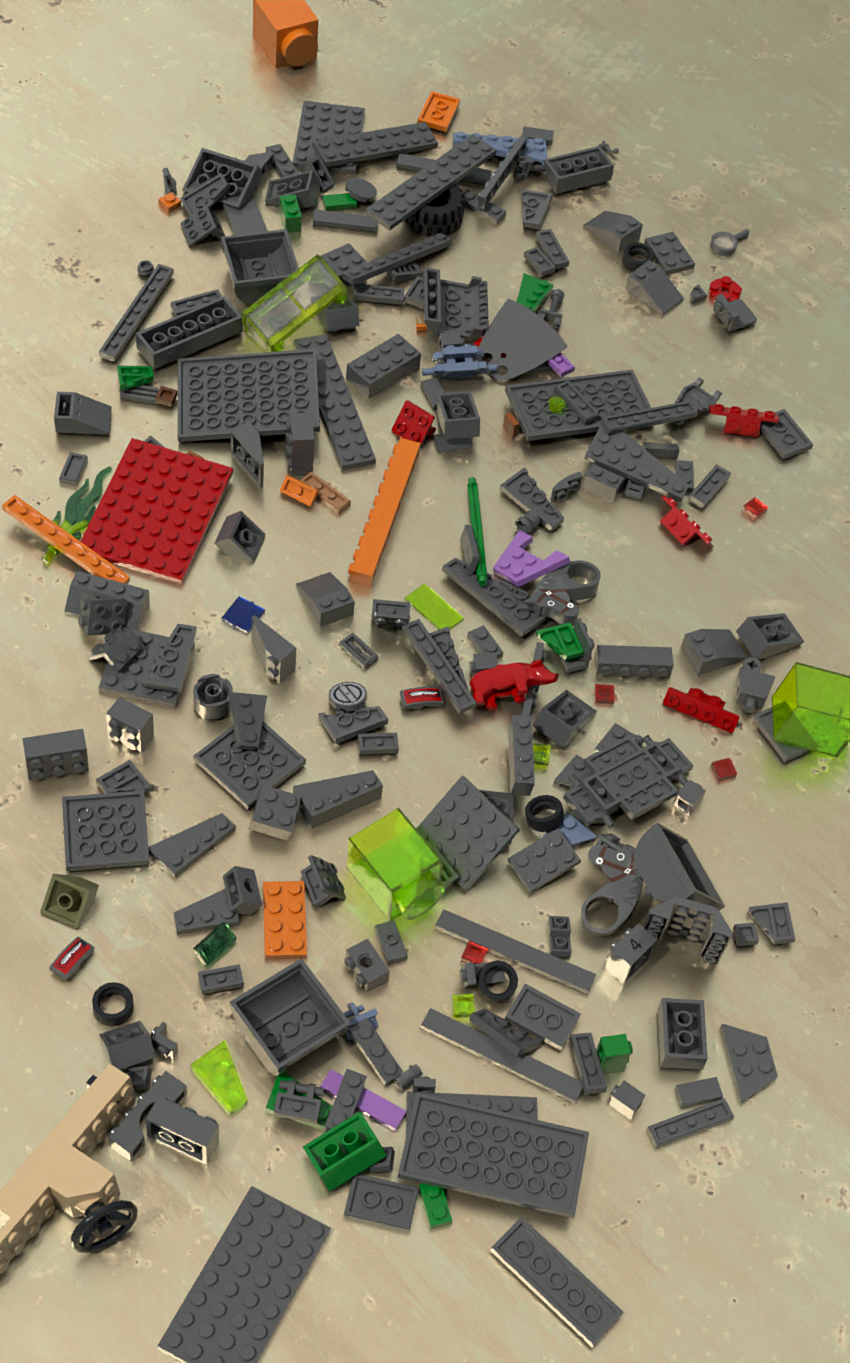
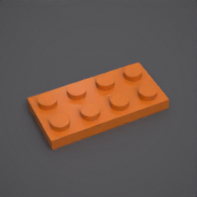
(284, 920)

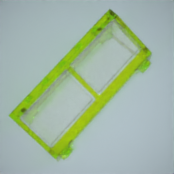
(293, 304)

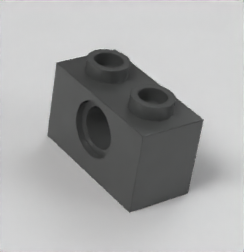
(242, 890)
(366, 954)

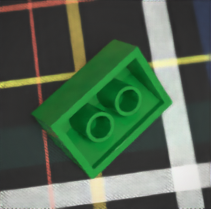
(344, 1151)

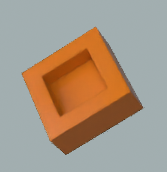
(169, 202)

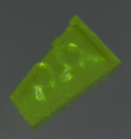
(221, 1078)

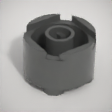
(212, 697)

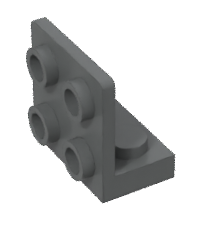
(201, 225)

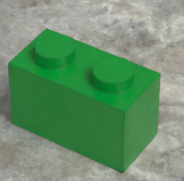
(290, 213)
(614, 1053)

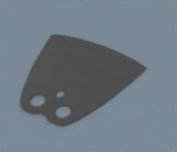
(523, 339)

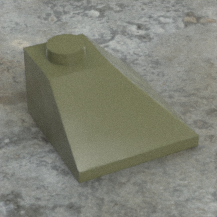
(69, 899)

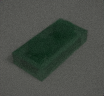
(214, 943)

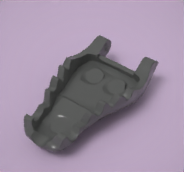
(698, 397)

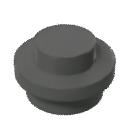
(145, 268)

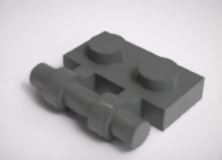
(298, 1107)

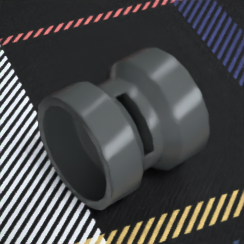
(527, 522)

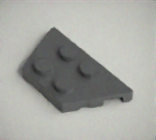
(749, 1060)

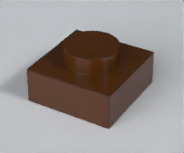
(166, 396)

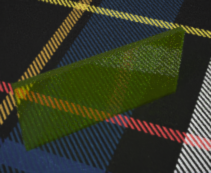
(433, 607)

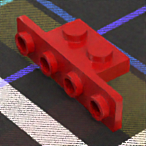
(743, 421)
(680, 527)
(702, 707)

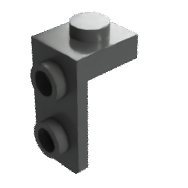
(469, 973)

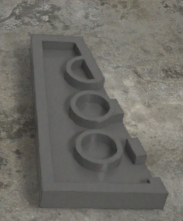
(189, 845)

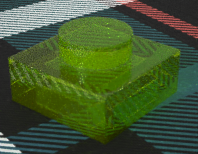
(541, 753)
(463, 1005)

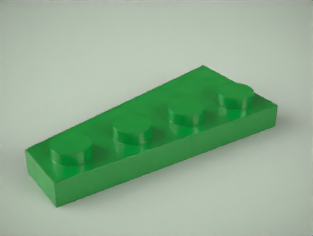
(533, 292)

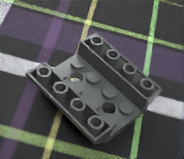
(691, 920)

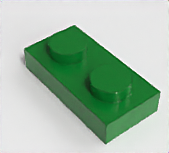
(435, 1206)

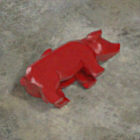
(509, 680)

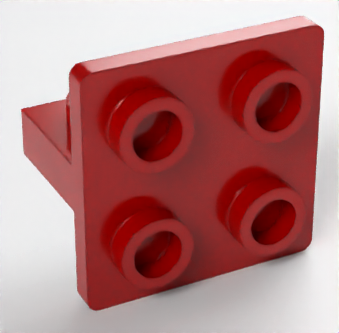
(413, 423)

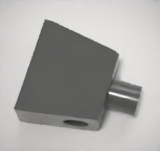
(753, 689)

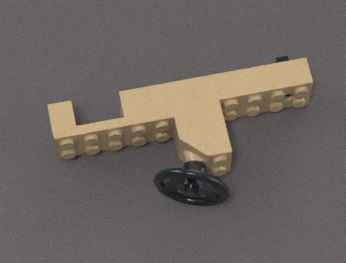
(67, 1177)

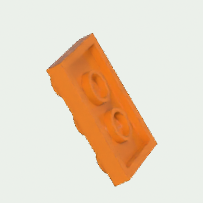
(439, 111)

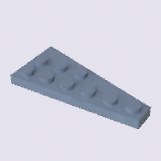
(535, 147)

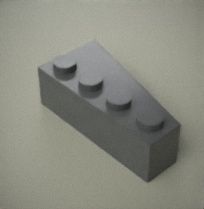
(336, 796)

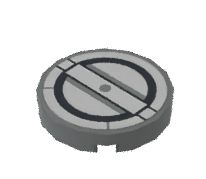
(347, 696)

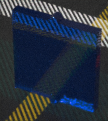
(241, 614)

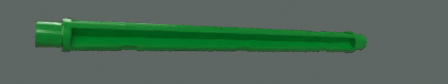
(476, 522)

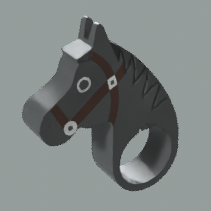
(556, 591)
(622, 889)

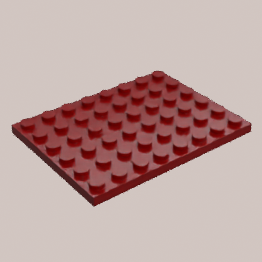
(156, 510)

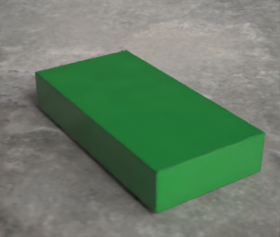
(338, 201)

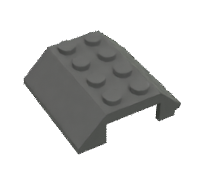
(455, 305)

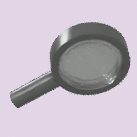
(726, 243)

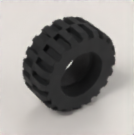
(440, 219)

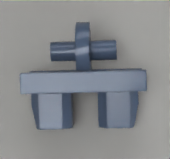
(354, 1011)

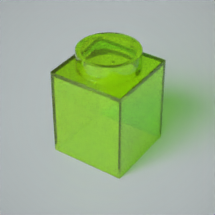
(812, 710)
(396, 867)

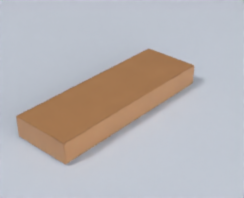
(327, 494)

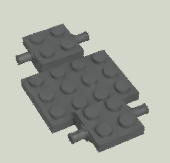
(628, 779)

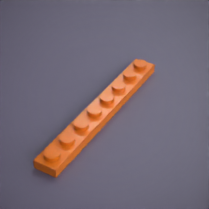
(62, 540)

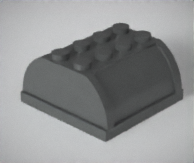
(258, 262)
(672, 868)
(288, 1017)

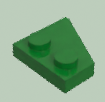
(134, 376)
(562, 640)

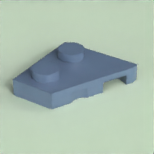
(574, 831)

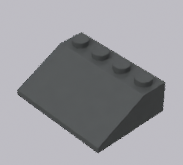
(240, 175)

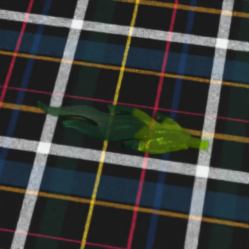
(75, 511)

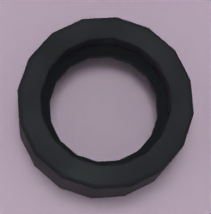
(636, 249)
(542, 803)
(513, 981)
(110, 989)

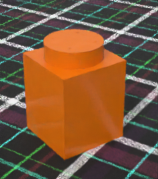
(286, 31)

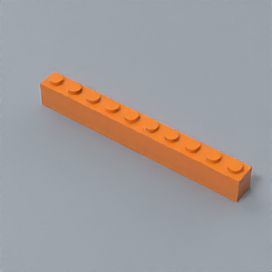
(384, 513)

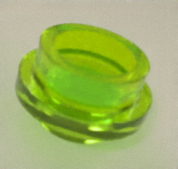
(556, 404)

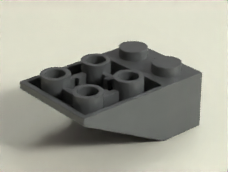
(81, 414)

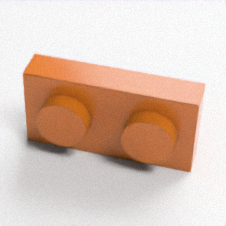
(299, 490)

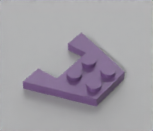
(521, 566)

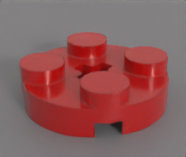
(732, 289)

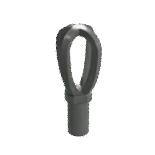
(167, 178)

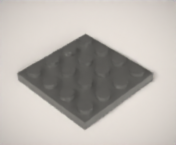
(128, 680)
(246, 770)
(105, 830)
(467, 831)

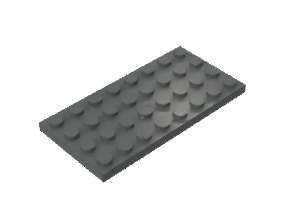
(607, 392)
(494, 1155)
(245, 1283)

